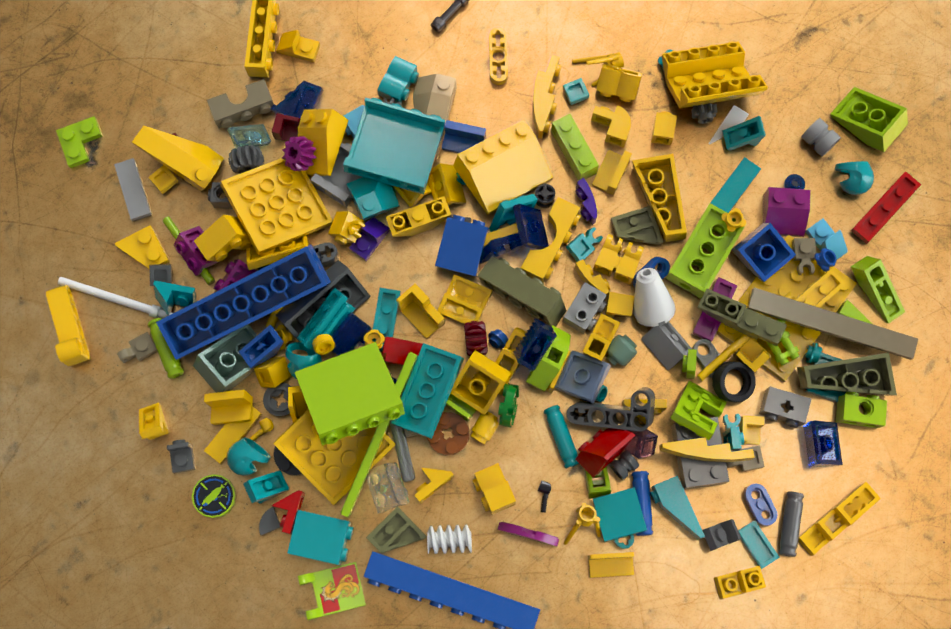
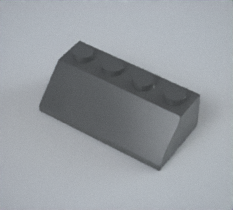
(298, 313)

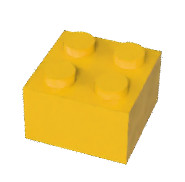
(480, 382)

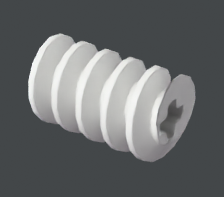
(449, 539)

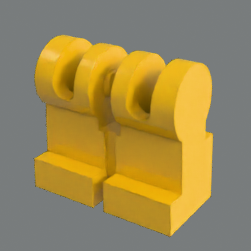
(609, 261)

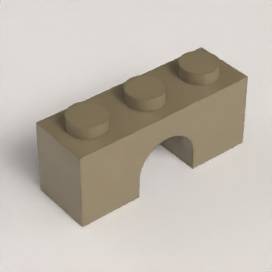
(257, 102)

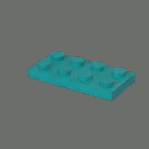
(428, 390)

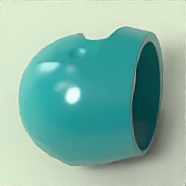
(860, 178)
(300, 362)
(243, 453)

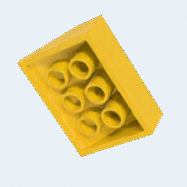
(503, 166)

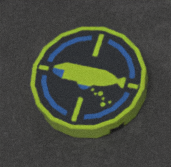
(213, 496)

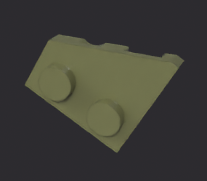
(637, 226)
(395, 532)

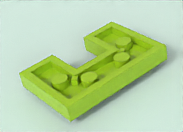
(688, 408)

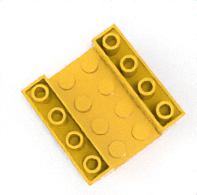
(710, 75)

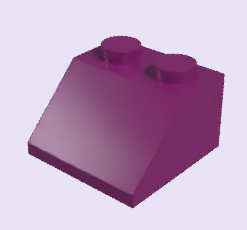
(787, 210)

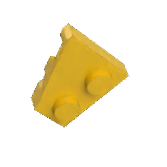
(144, 247)

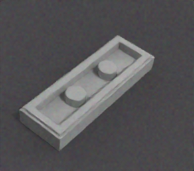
(133, 189)

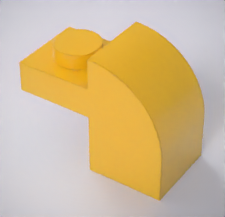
(618, 123)
(601, 337)

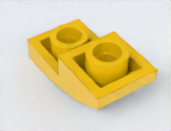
(585, 273)
(739, 582)

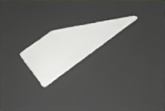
(733, 118)

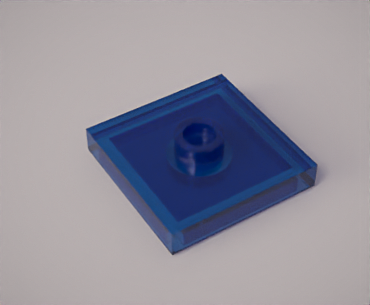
(530, 227)

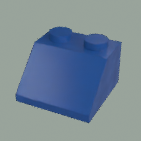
(764, 251)

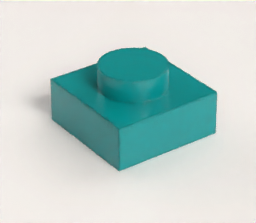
(576, 91)

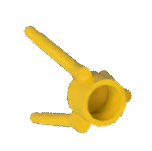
(611, 59)
(585, 517)

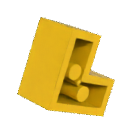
(222, 237)
(495, 489)

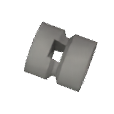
(821, 137)

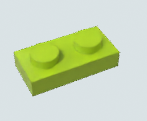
(689, 364)

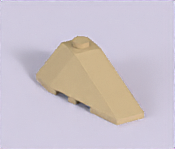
(435, 96)

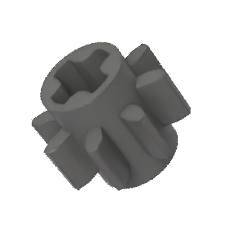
(704, 112)

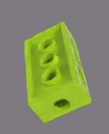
(693, 255)

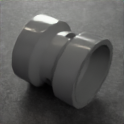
(624, 465)

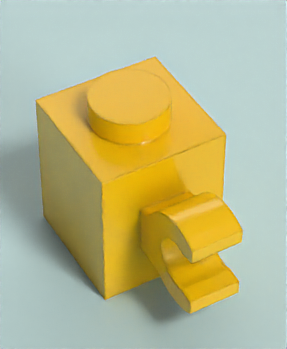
(345, 227)

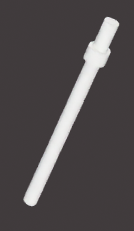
(153, 311)

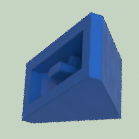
(262, 347)

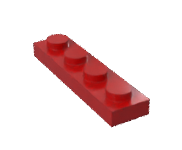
(886, 207)

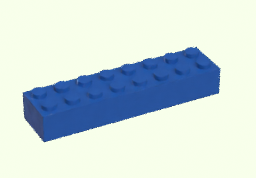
(243, 302)

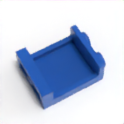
(462, 245)

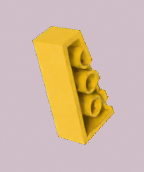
(661, 188)

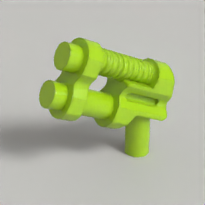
(791, 351)

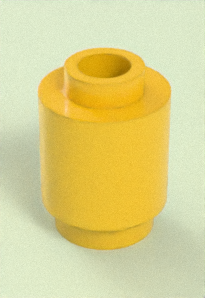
(484, 427)

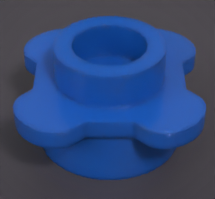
(825, 259)

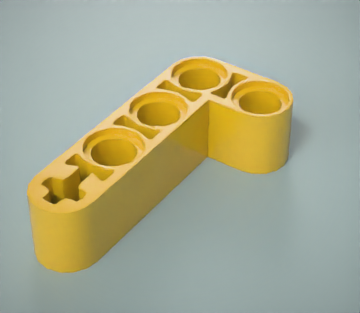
(72, 343)

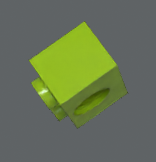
(849, 413)

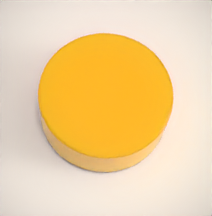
(323, 344)

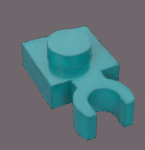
(582, 245)

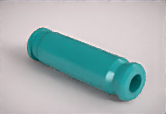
(561, 436)

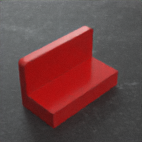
(397, 350)

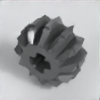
(245, 158)

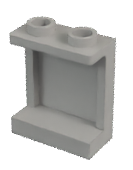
(335, 185)

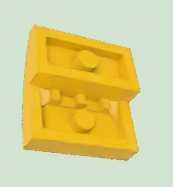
(464, 300)

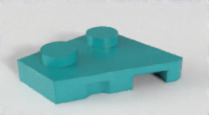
(506, 213)

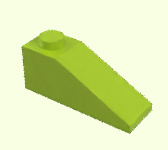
(878, 287)

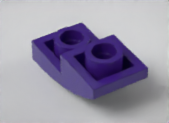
(588, 207)

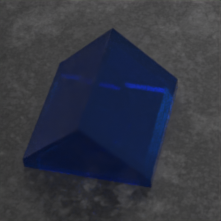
(822, 444)

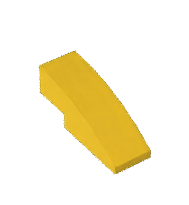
(506, 357)

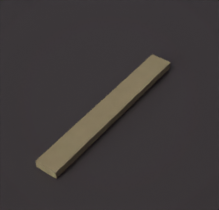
(832, 323)

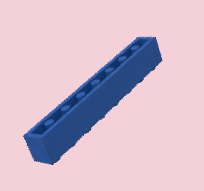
(449, 592)

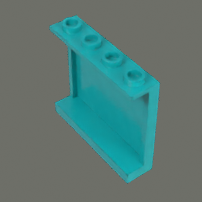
(395, 145)

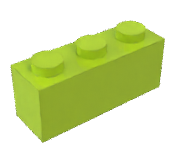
(574, 147)

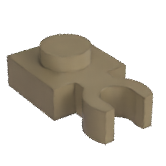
(805, 250)

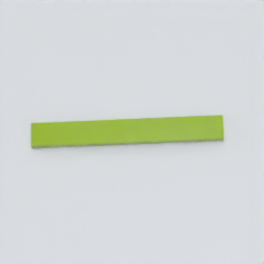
(376, 441)

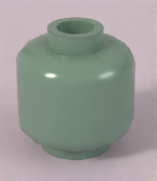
(621, 350)

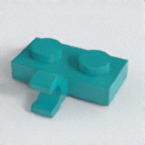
(732, 434)

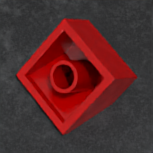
(603, 449)

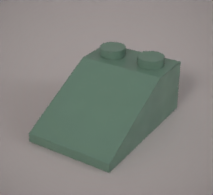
(222, 363)

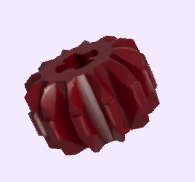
(475, 337)

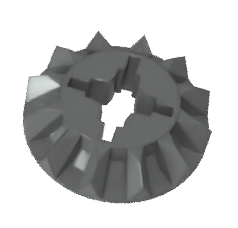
(272, 405)

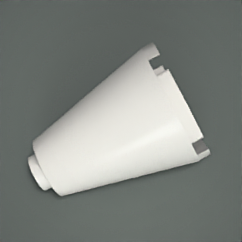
(652, 299)

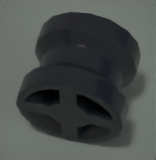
(547, 193)

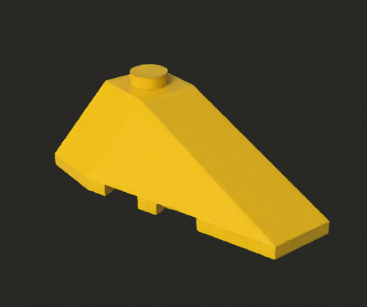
(186, 158)

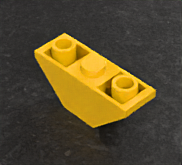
(419, 218)

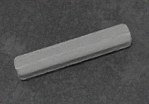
(402, 453)

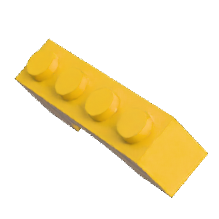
(562, 218)

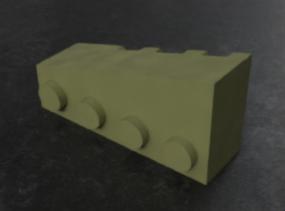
(523, 290)
(860, 375)

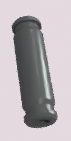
(791, 524)

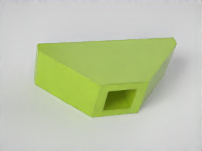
(551, 361)

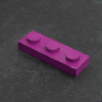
(706, 325)

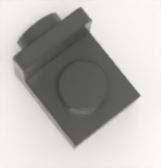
(181, 456)
(721, 534)

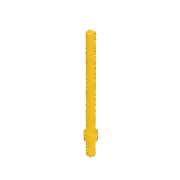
(729, 351)

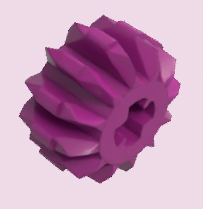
(299, 153)

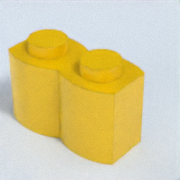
(618, 82)

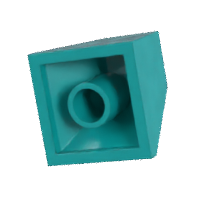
(372, 197)

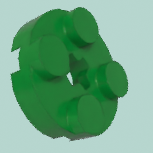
(509, 408)

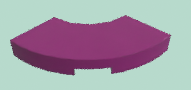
(527, 533)

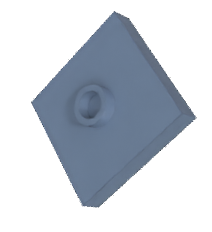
(582, 376)

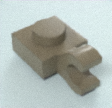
(140, 347)
(755, 463)

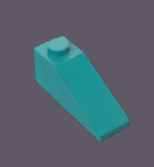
(674, 501)

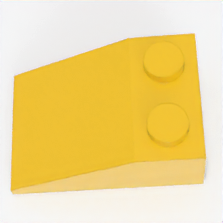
(326, 132)

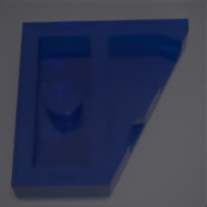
(302, 98)
(501, 246)

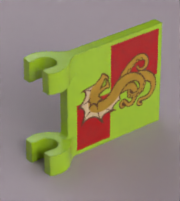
(335, 590)

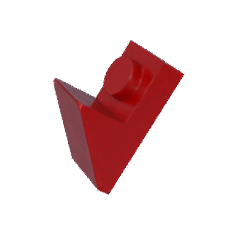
(291, 504)

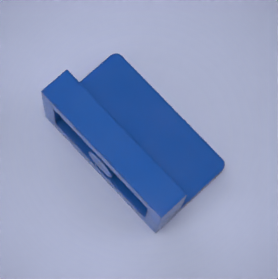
(461, 136)

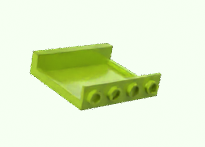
(349, 393)

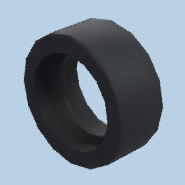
(748, 386)

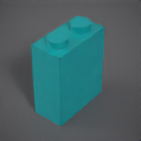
(320, 538)

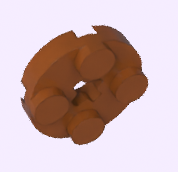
(459, 430)

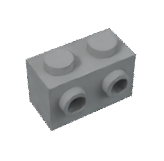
(584, 308)

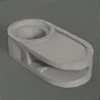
(705, 360)

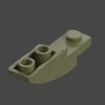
(741, 318)

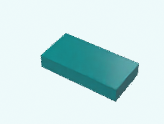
(757, 544)

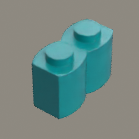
(398, 80)

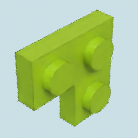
(73, 139)

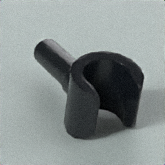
(545, 488)

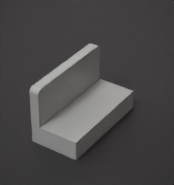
(666, 344)

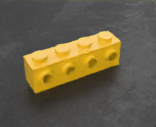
(260, 38)

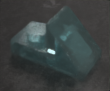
(249, 135)

